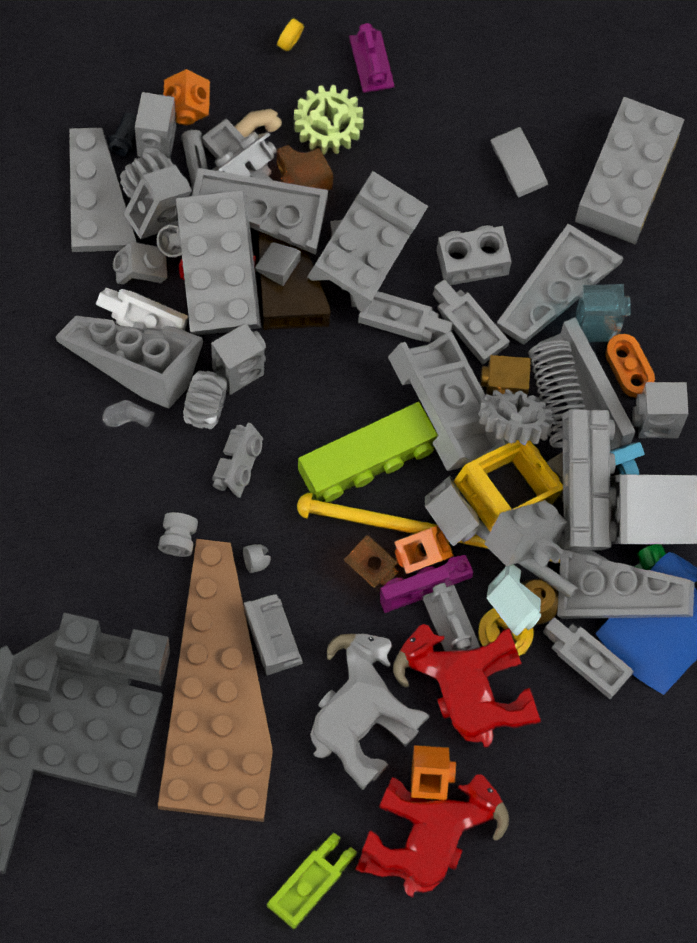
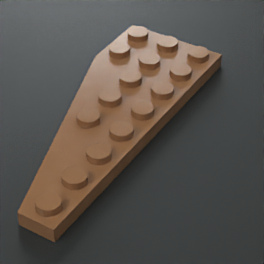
(218, 722)

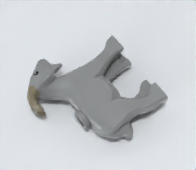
(360, 705)

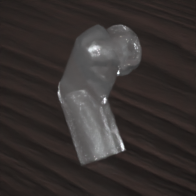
(125, 412)

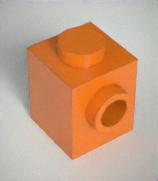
(431, 772)

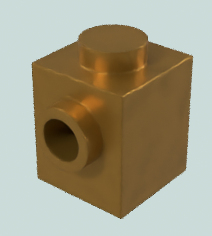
(506, 373)

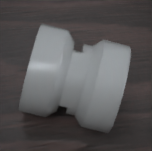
(169, 240)
(178, 534)

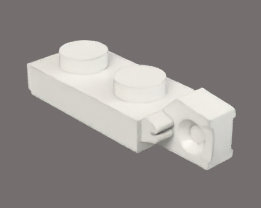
(131, 307)

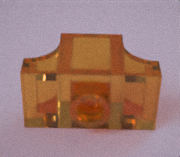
(304, 169)

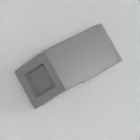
(452, 512)

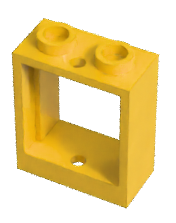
(483, 494)

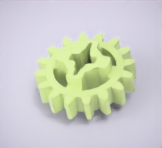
(316, 125)

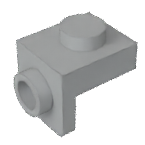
(140, 262)

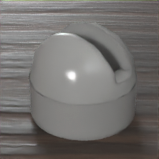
(255, 557)

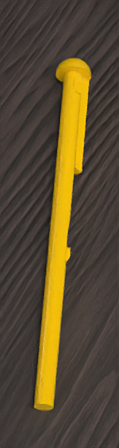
(307, 505)

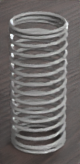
(549, 355)

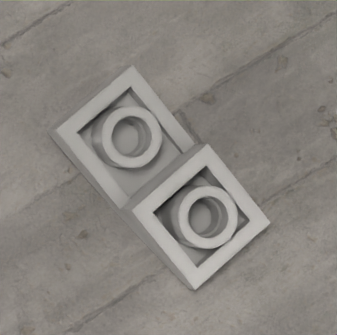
(519, 162)

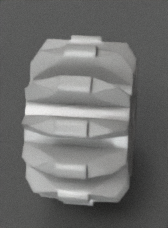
(146, 164)
(205, 399)

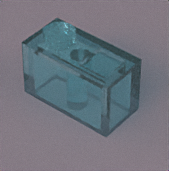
(602, 311)

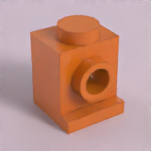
(435, 545)

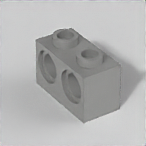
(476, 263)
(239, 357)
(661, 410)

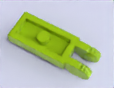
(309, 883)

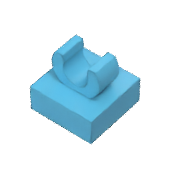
(625, 458)

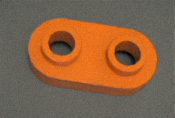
(631, 367)

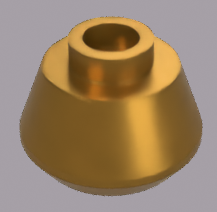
(548, 598)

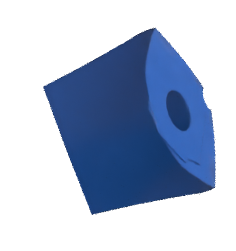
(658, 646)

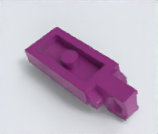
(404, 592)

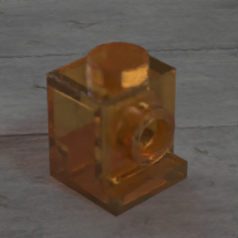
(360, 556)

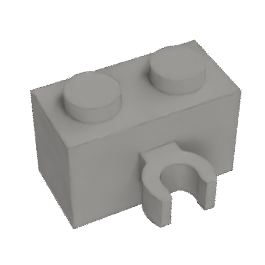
(527, 534)

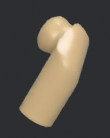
(257, 119)

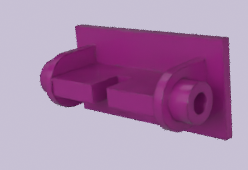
(371, 59)

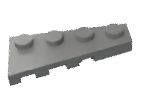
(95, 195)
(274, 207)
(557, 283)
(621, 590)

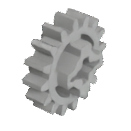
(515, 417)

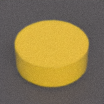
(290, 35)

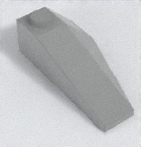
(142, 359)

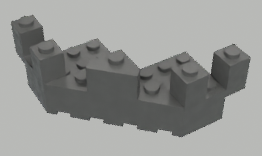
(75, 714)

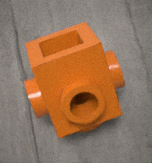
(190, 96)

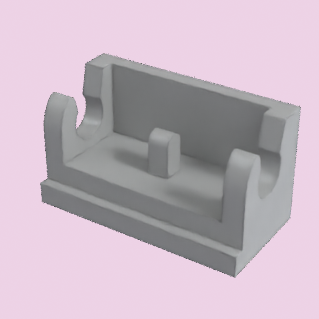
(272, 634)

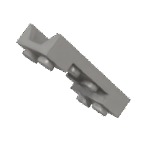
(369, 239)
(449, 398)

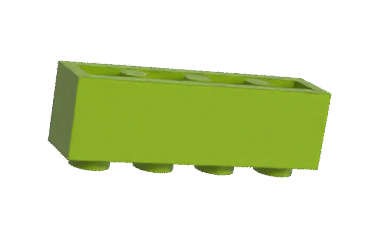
(367, 453)

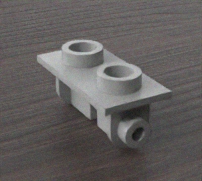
(253, 150)
(244, 446)
(450, 618)

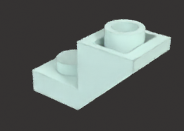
(513, 600)

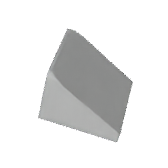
(278, 262)

